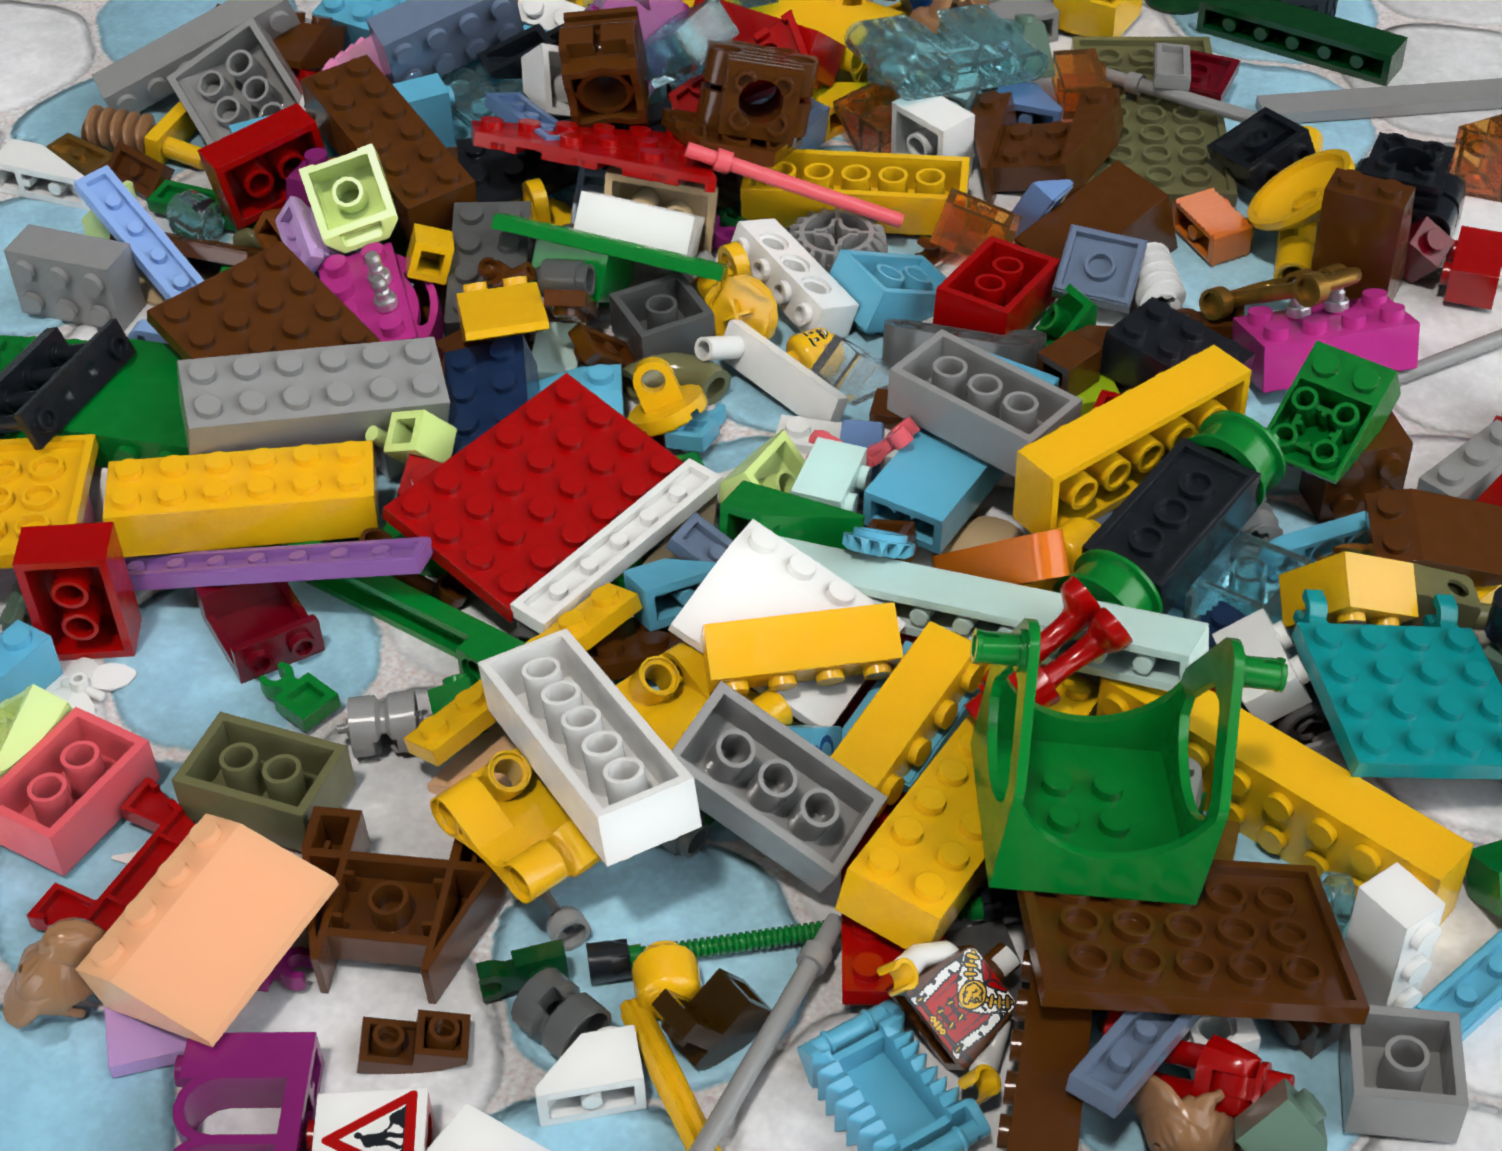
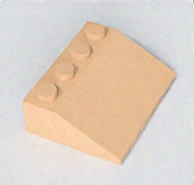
(206, 930)

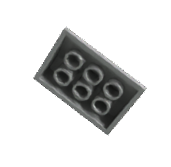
(235, 81)

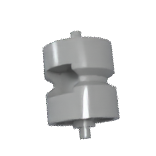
(381, 723)

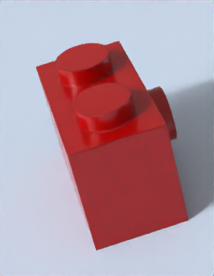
(1473, 267)

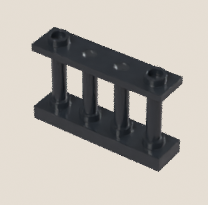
(56, 380)

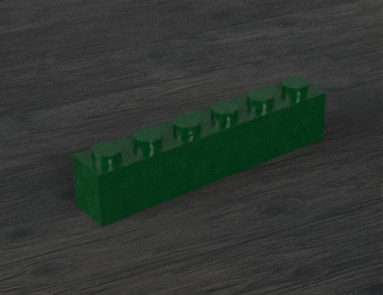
(1306, 37)

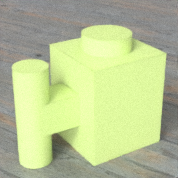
(416, 434)

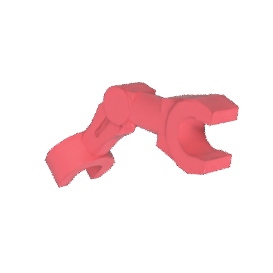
(896, 439)

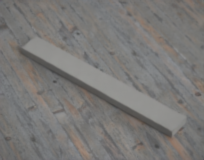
(1385, 101)

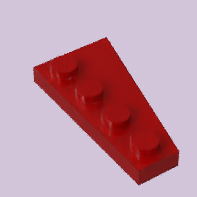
(782, 34)

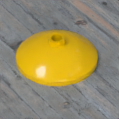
(1296, 193)

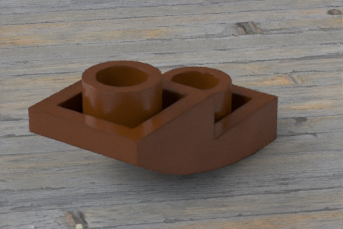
(419, 1046)

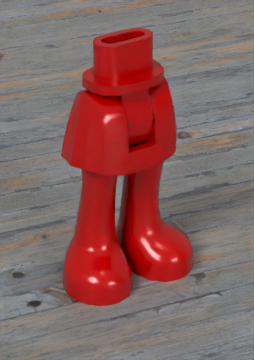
(1080, 612)
(1218, 1066)

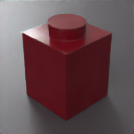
(1426, 249)

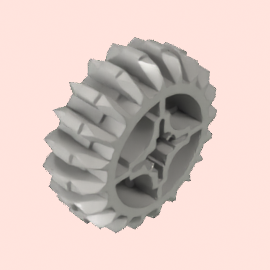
(832, 230)

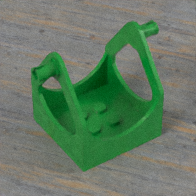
(1102, 796)

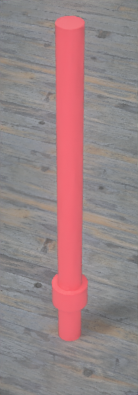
(724, 162)

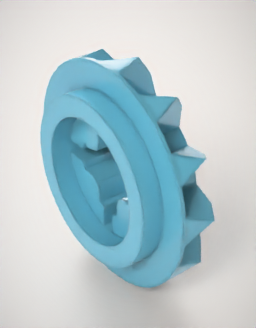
(878, 543)

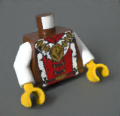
(958, 1006)

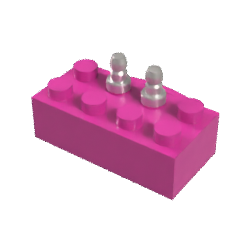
(381, 294)
(1362, 326)

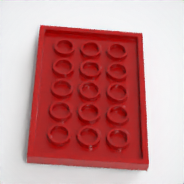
(531, 491)

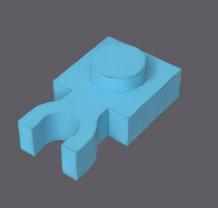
(699, 431)

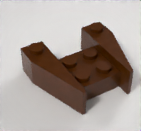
(1023, 153)
(395, 905)

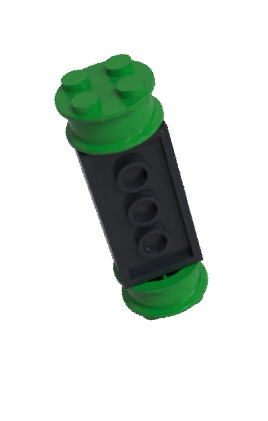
(1181, 514)

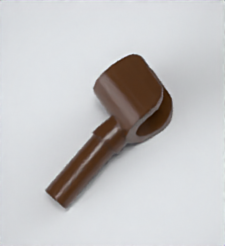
(932, 251)

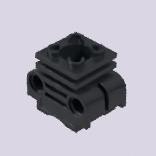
(1423, 166)

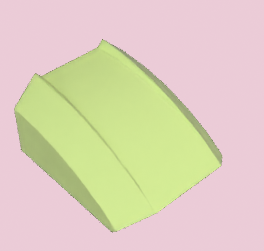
(351, 199)
(771, 465)
(26, 721)

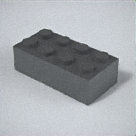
(477, 240)

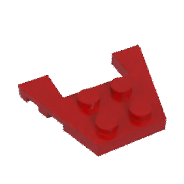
(148, 809)

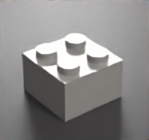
(1404, 1074)

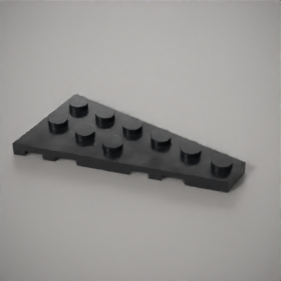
(501, 174)

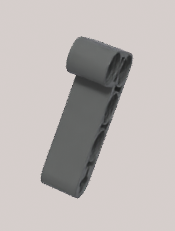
(905, 335)

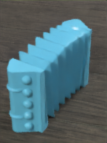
(884, 1091)

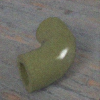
(687, 369)

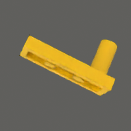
(169, 139)

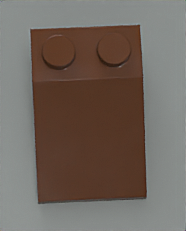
(1436, 532)

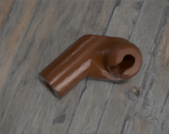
(494, 271)

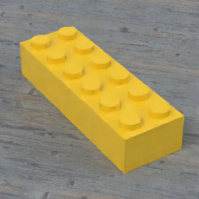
(895, 181)
(1111, 449)
(242, 498)

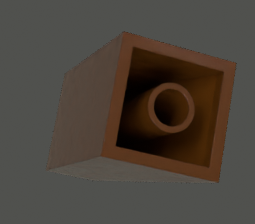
(1110, 202)
(1365, 227)

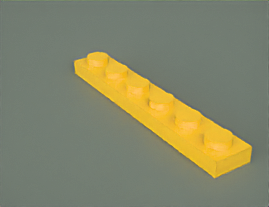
(468, 715)

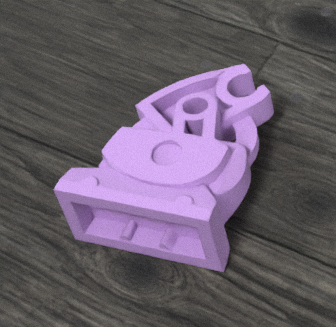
(302, 236)

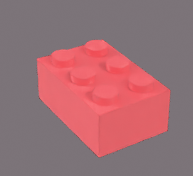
(71, 789)

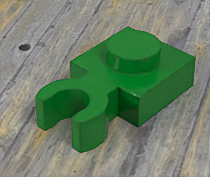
(300, 700)

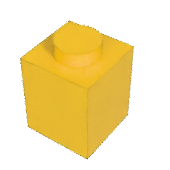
(429, 254)

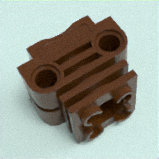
(737, 63)
(605, 67)

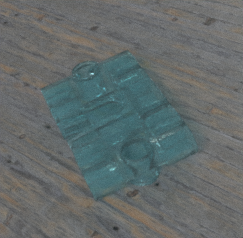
(967, 54)

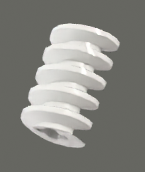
(1159, 278)

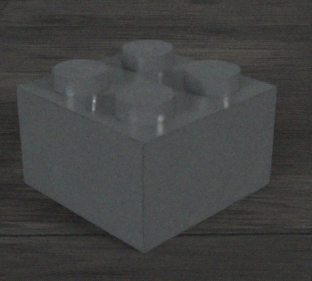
(660, 316)

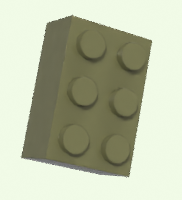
(263, 777)

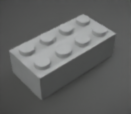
(976, 399)
(776, 787)

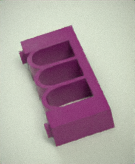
(248, 1073)

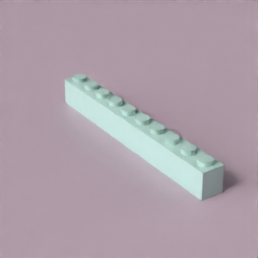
(962, 602)

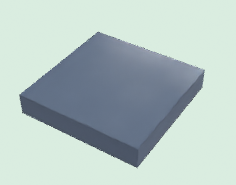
(1101, 267)

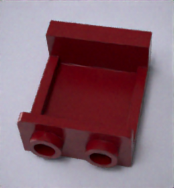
(259, 626)

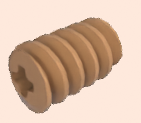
(107, 127)

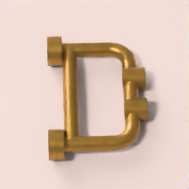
(1309, 290)

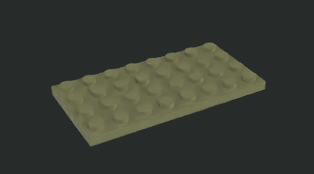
(1160, 137)

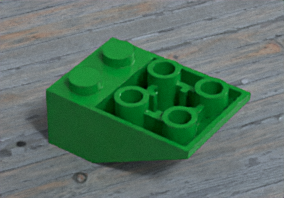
(1333, 411)
(786, 515)

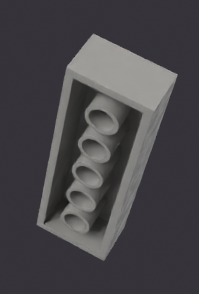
(307, 394)

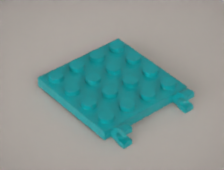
(1404, 694)

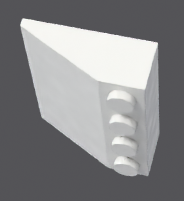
(769, 578)

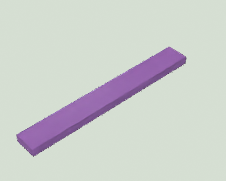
(280, 563)

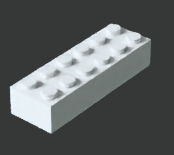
(590, 747)

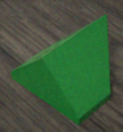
(1067, 314)

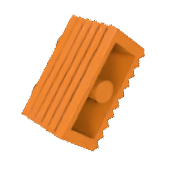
(1212, 226)

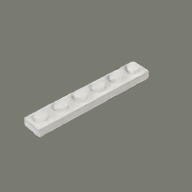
(617, 545)

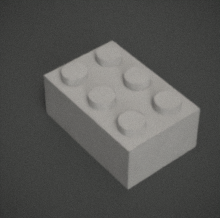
(74, 277)

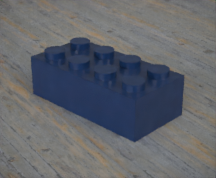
(488, 385)

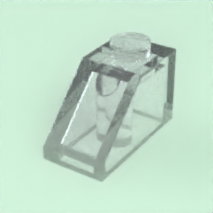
(851, 370)

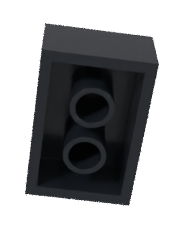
(1156, 340)

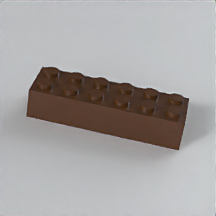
(362, 107)

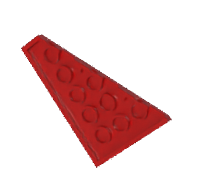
(636, 151)

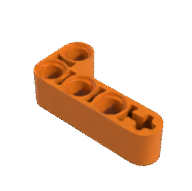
(1012, 560)

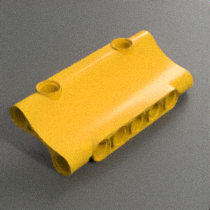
(523, 826)

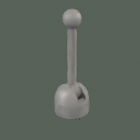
(562, 918)

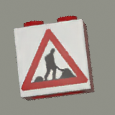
(372, 1121)

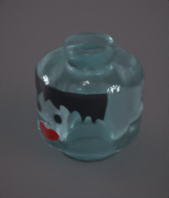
(195, 215)

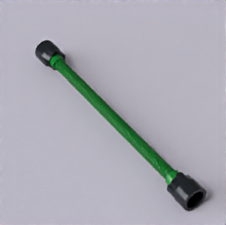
(614, 958)

